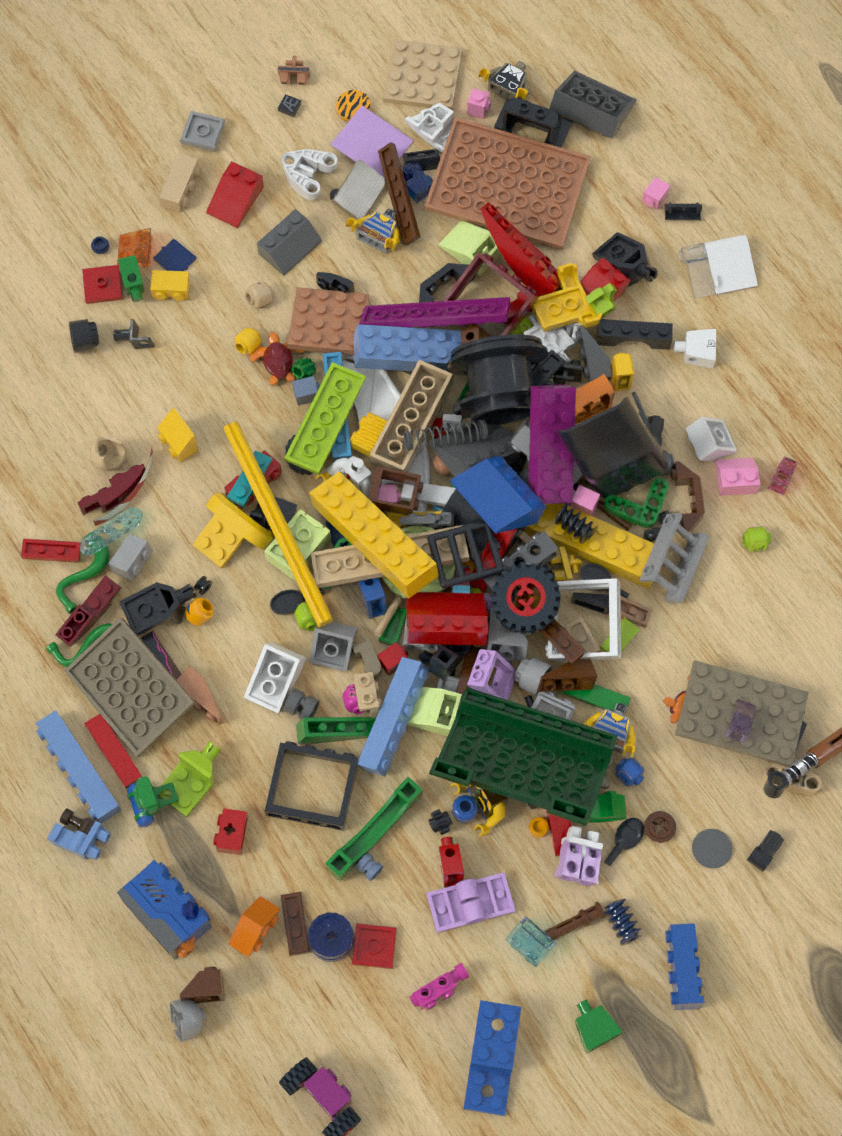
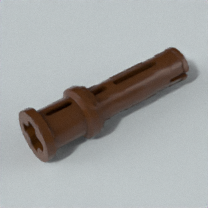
(583, 917)

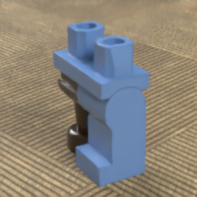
(83, 840)

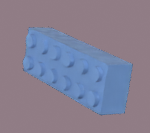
(402, 347)

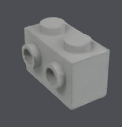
(130, 557)

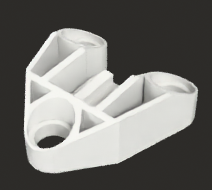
(303, 170)

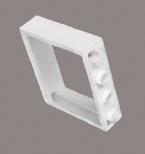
(614, 618)

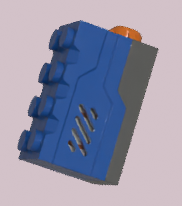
(158, 906)

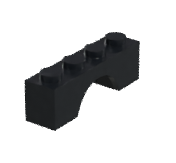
(652, 333)
(448, 658)

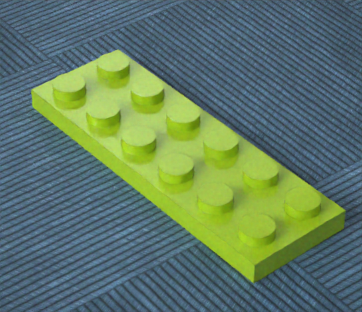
(325, 418)

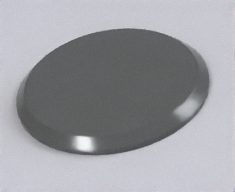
(712, 848)

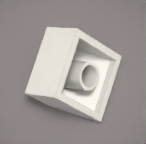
(710, 439)

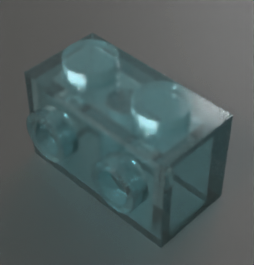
(530, 941)

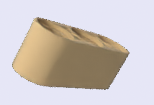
(801, 784)

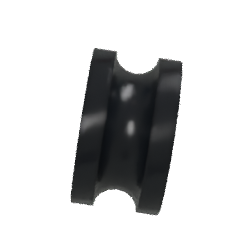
(203, 585)

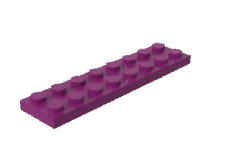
(438, 313)

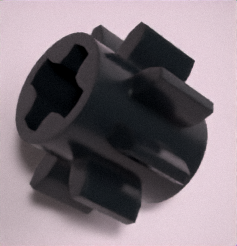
(440, 822)

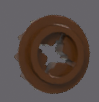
(657, 818)

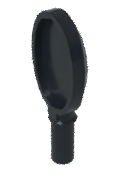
(594, 571)
(287, 601)
(626, 837)

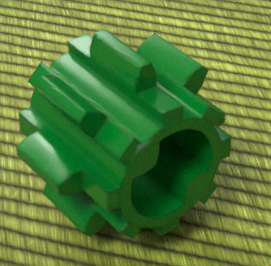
(303, 368)

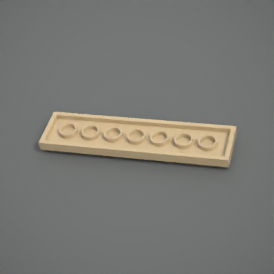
(350, 565)

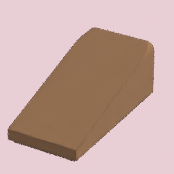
(634, 612)

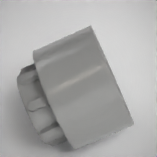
(530, 673)

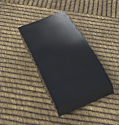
(329, 281)

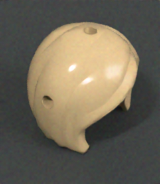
(108, 453)

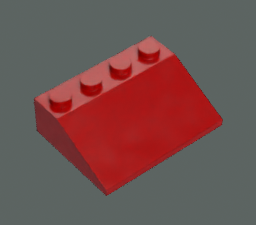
(446, 618)

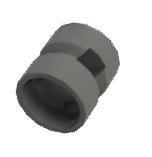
(297, 700)

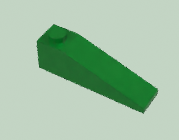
(333, 729)

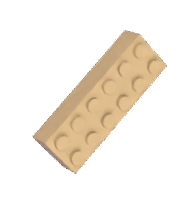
(414, 410)

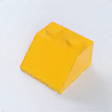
(177, 436)

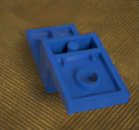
(492, 1058)

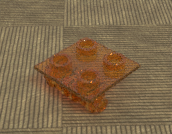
(137, 244)

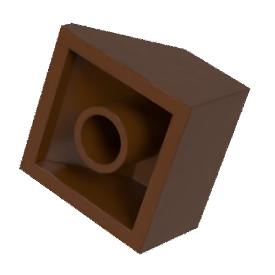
(205, 987)

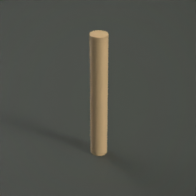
(388, 616)

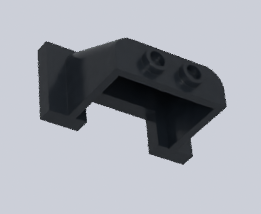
(535, 116)

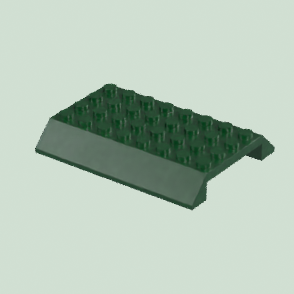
(526, 755)

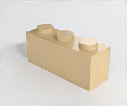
(179, 182)

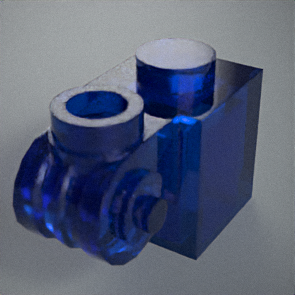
(417, 182)

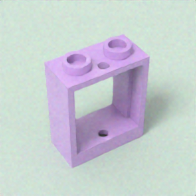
(503, 678)

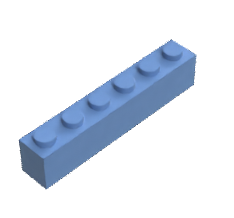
(393, 716)
(78, 767)

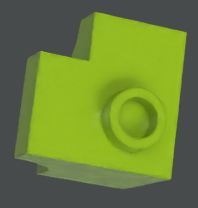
(602, 300)

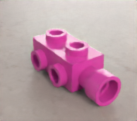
(436, 991)

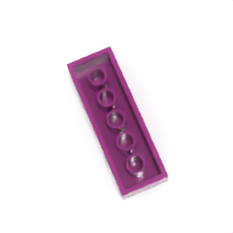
(549, 459)

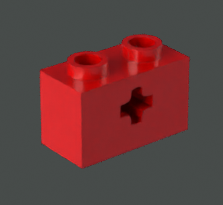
(231, 843)

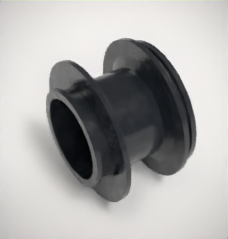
(497, 377)

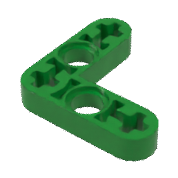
(640, 511)

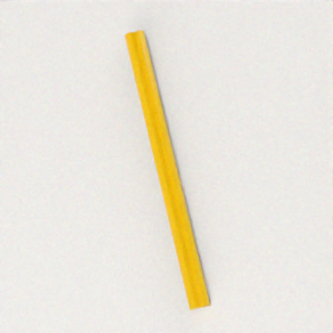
(278, 524)

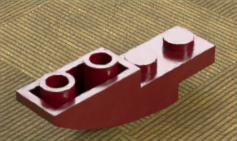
(109, 497)
(89, 612)

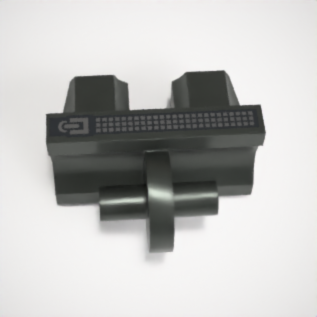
(570, 372)

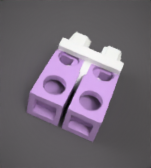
(580, 857)

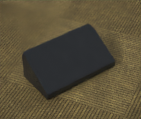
(426, 159)

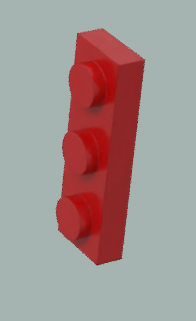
(50, 550)

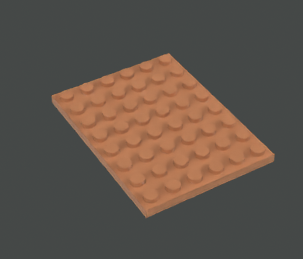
(521, 177)

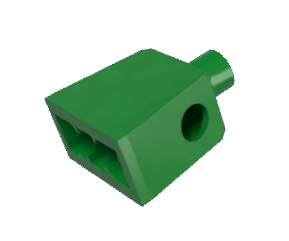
(131, 277)
(595, 1026)

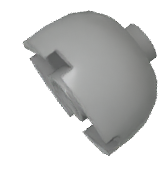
(187, 1018)

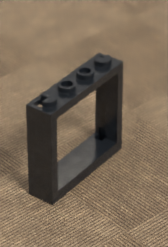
(304, 816)

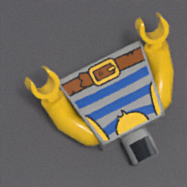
(376, 230)
(617, 724)

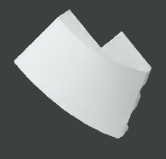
(433, 125)

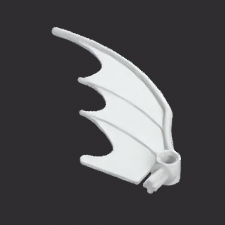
(380, 397)

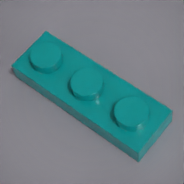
(242, 490)

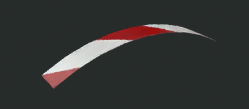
(106, 517)

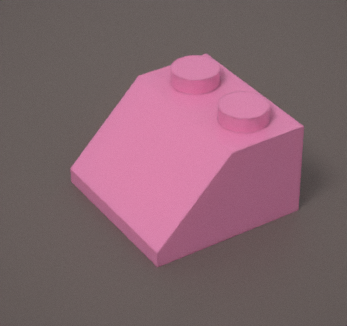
(737, 476)

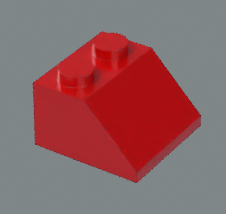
(603, 274)

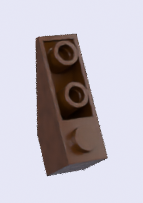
(569, 677)

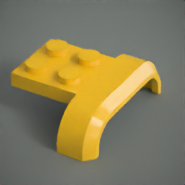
(567, 304)
(228, 530)

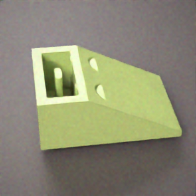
(468, 240)
(435, 710)

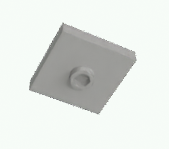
(202, 131)

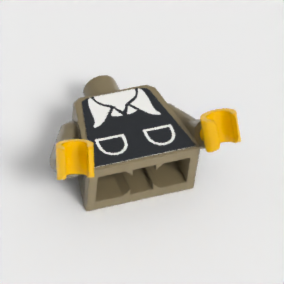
(507, 80)

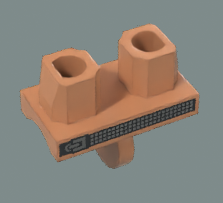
(292, 70)

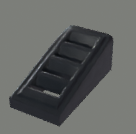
(592, 601)

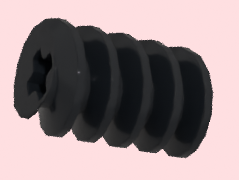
(574, 524)

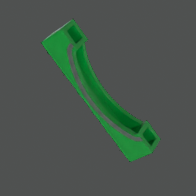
(389, 814)

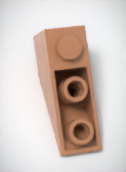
(197, 688)

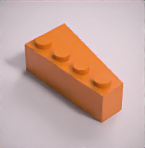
(593, 399)

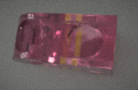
(783, 475)

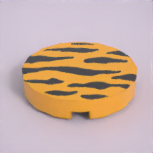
(350, 102)

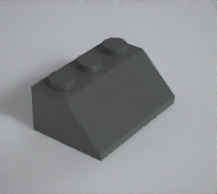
(288, 242)

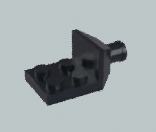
(628, 257)
(155, 606)

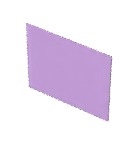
(368, 134)

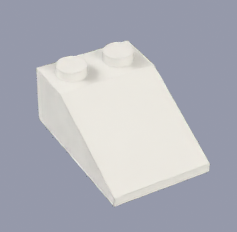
(274, 676)

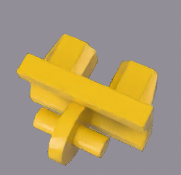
(561, 559)

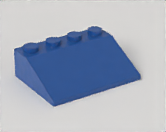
(499, 495)

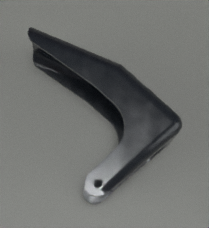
(616, 448)

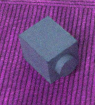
(305, 390)

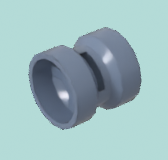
(369, 866)

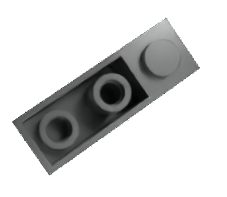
(594, 358)

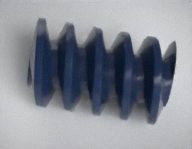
(622, 921)

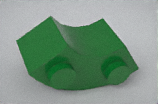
(608, 808)

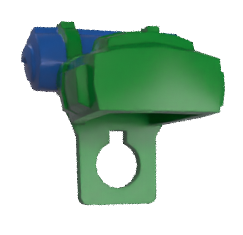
(145, 800)

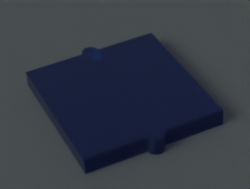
(174, 257)

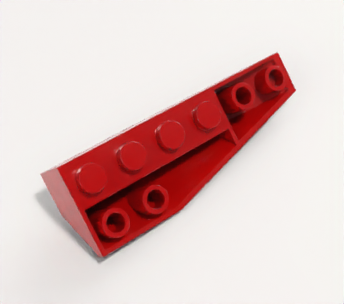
(520, 253)

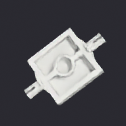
(554, 339)

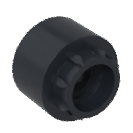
(83, 335)

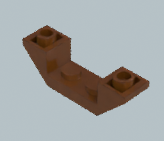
(682, 477)

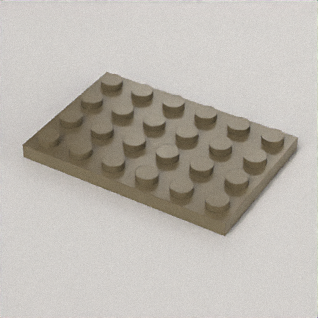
(129, 687)
(710, 703)

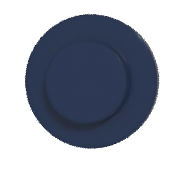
(100, 245)

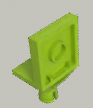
(192, 778)

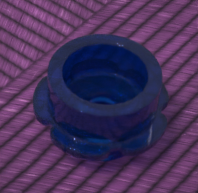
(190, 910)

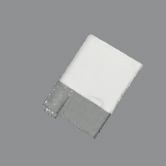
(719, 266)

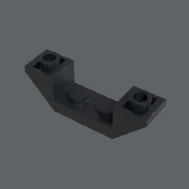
(442, 276)

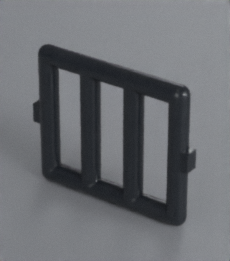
(469, 530)

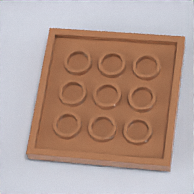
(325, 320)

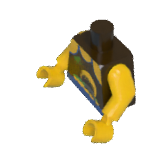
(489, 804)

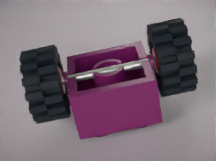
(327, 1093)

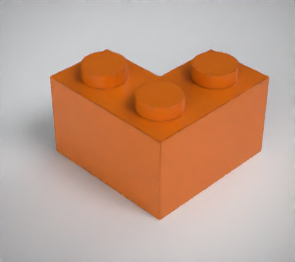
(254, 925)

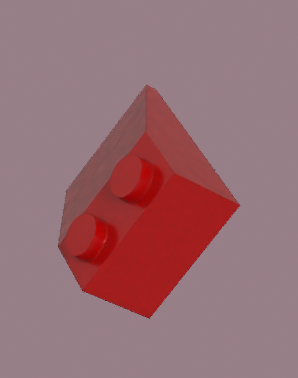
(235, 194)

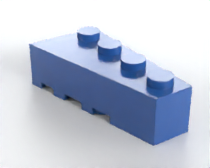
(684, 967)

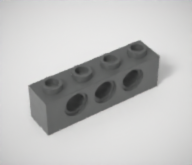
(523, 552)

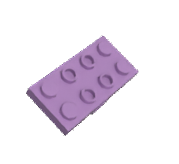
(470, 902)

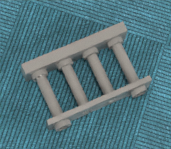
(689, 558)

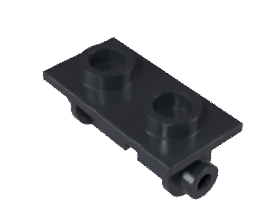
(683, 211)

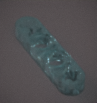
(111, 531)

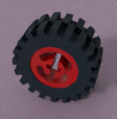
(529, 619)

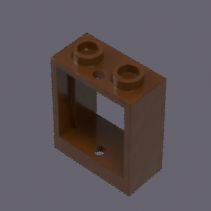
(396, 476)

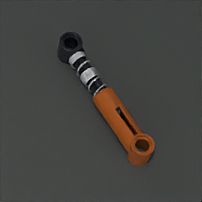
(814, 757)

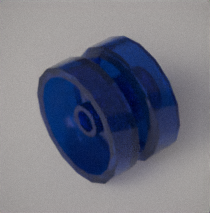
(333, 949)

